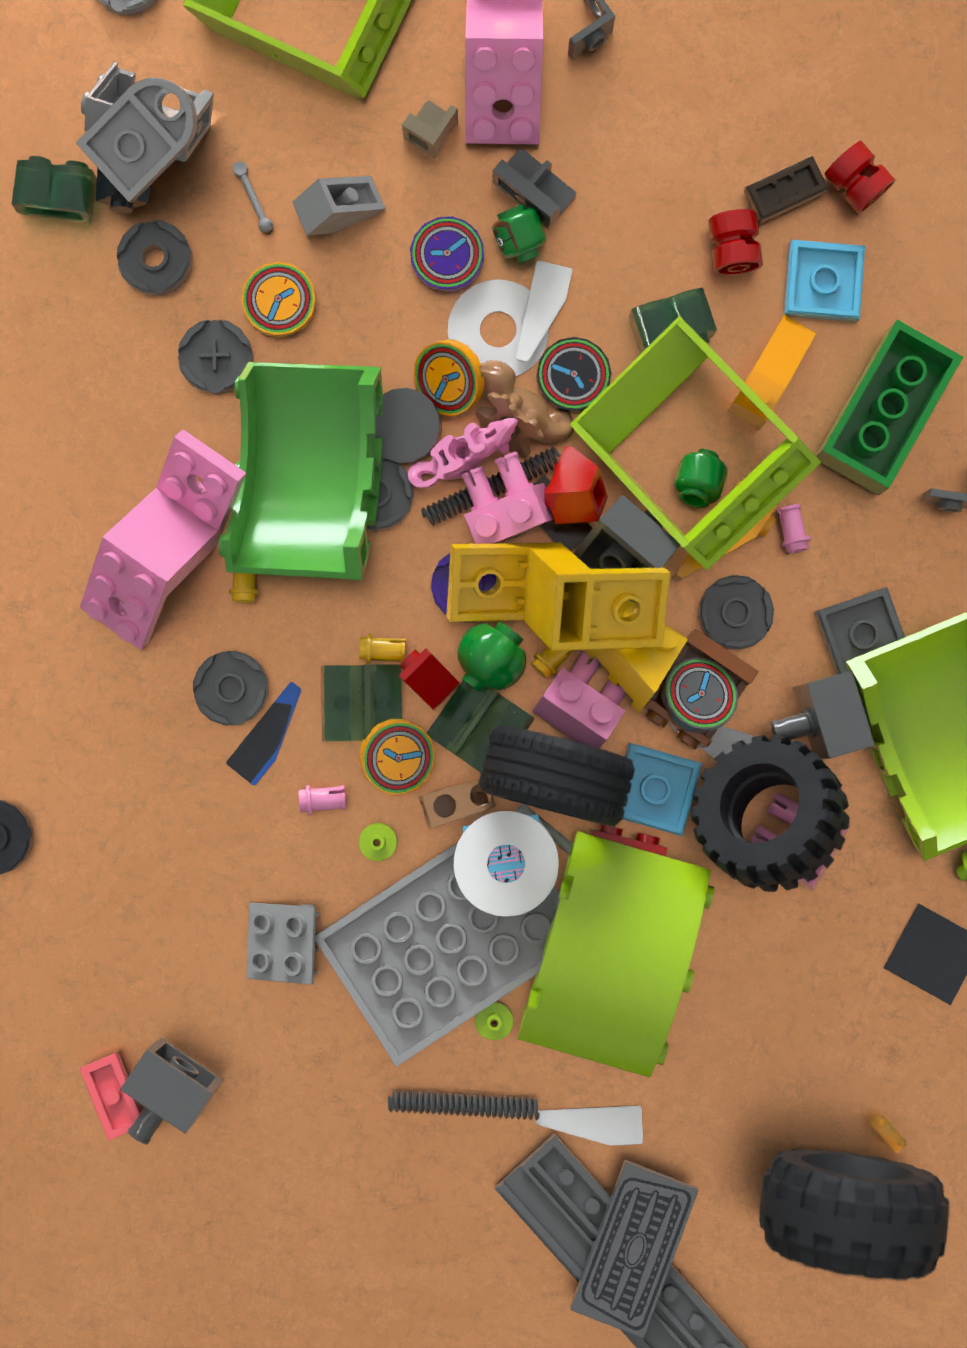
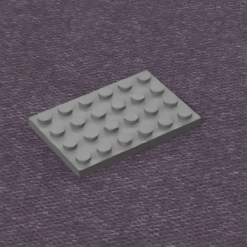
(429, 958)

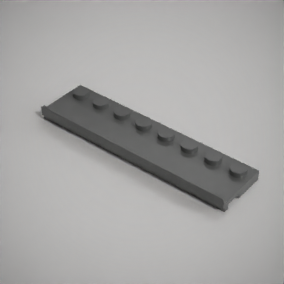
(565, 1212)

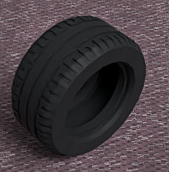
(557, 775)

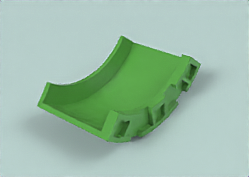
(307, 470)

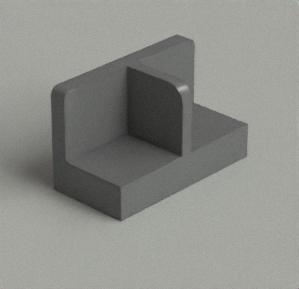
(534, 186)

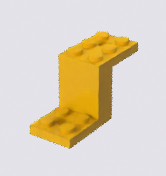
(558, 595)

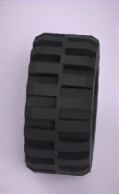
(738, 780)

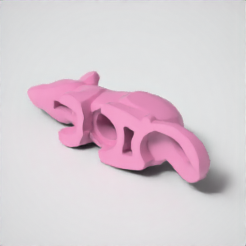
(461, 454)

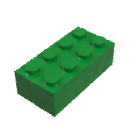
(888, 407)

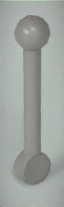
(240, 170)

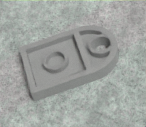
(136, 137)

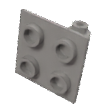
(282, 942)

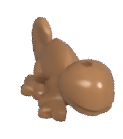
(523, 405)

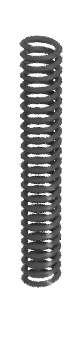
(464, 495)
(464, 1106)

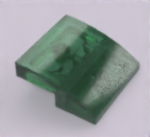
(358, 699)
(470, 719)

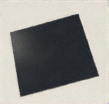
(931, 954)

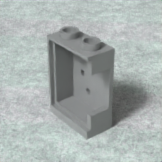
(113, 85)

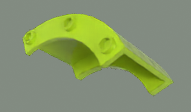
(919, 729)
(617, 955)

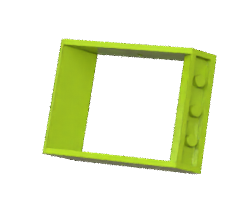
(358, 60)
(641, 390)

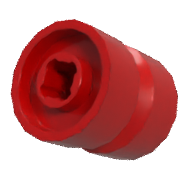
(859, 176)
(734, 236)

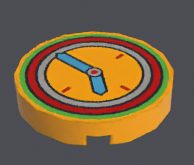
(278, 299)
(449, 376)
(397, 757)

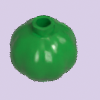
(491, 656)

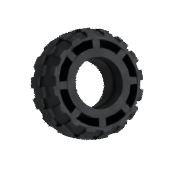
(854, 1214)

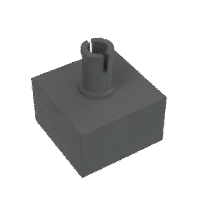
(626, 540)
(829, 716)
(169, 1088)

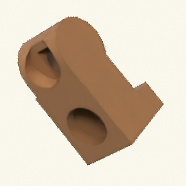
(454, 803)

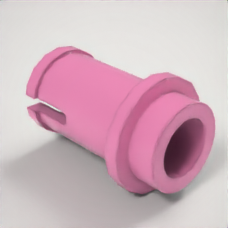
(793, 529)
(321, 799)

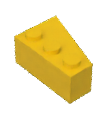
(640, 669)

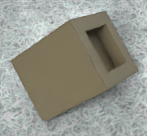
(430, 127)

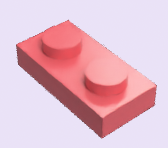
(113, 1106)

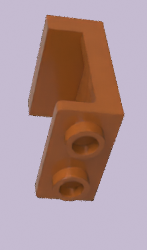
(703, 647)

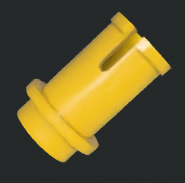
(243, 588)
(381, 649)
(549, 661)

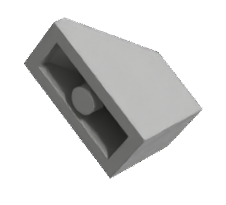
(337, 204)

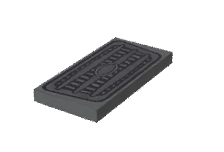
(634, 1249)

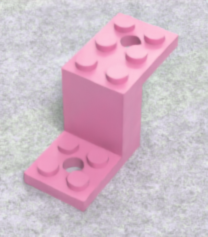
(504, 64)
(161, 539)

